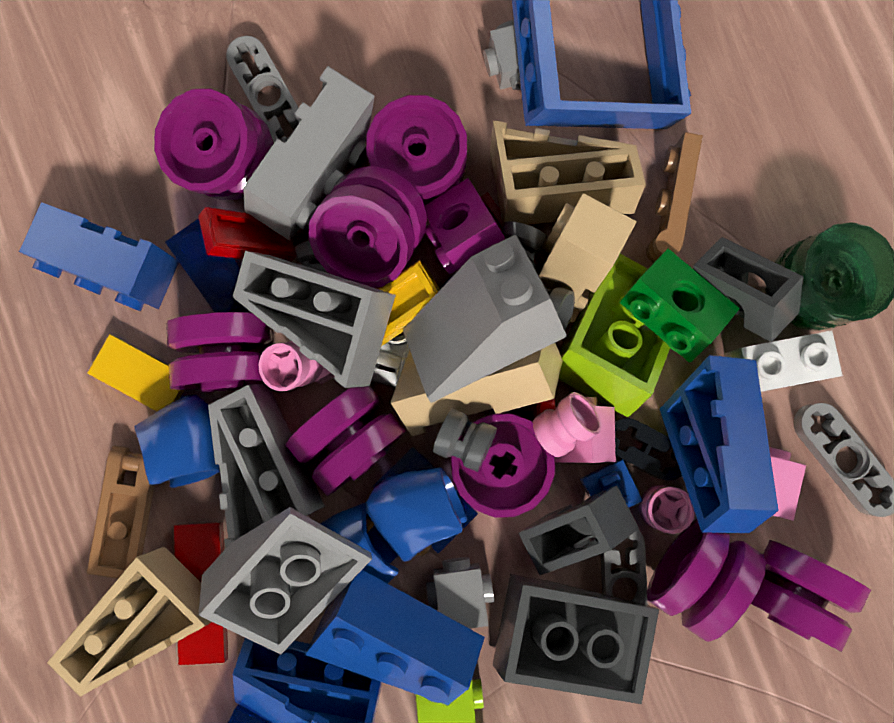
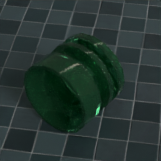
(844, 275)

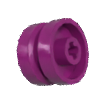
(417, 126)
(210, 143)
(368, 226)
(220, 349)
(342, 433)
(524, 481)
(706, 581)
(805, 594)

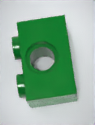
(679, 305)

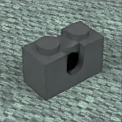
(767, 313)
(564, 534)

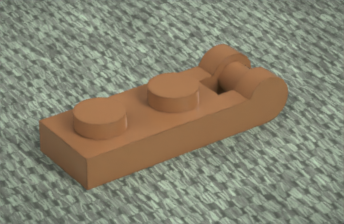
(675, 200)
(121, 515)

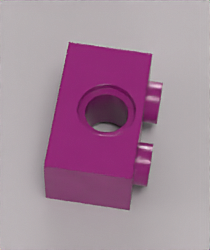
(460, 226)

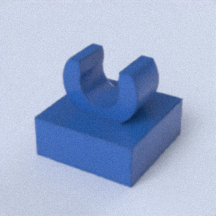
(610, 476)

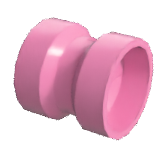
(280, 369)
(564, 426)
(674, 511)

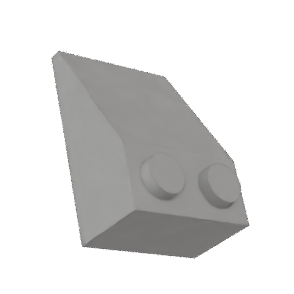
(482, 320)
(279, 579)

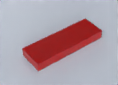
(197, 548)

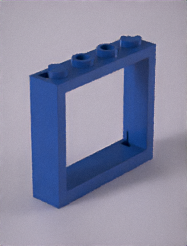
(540, 77)

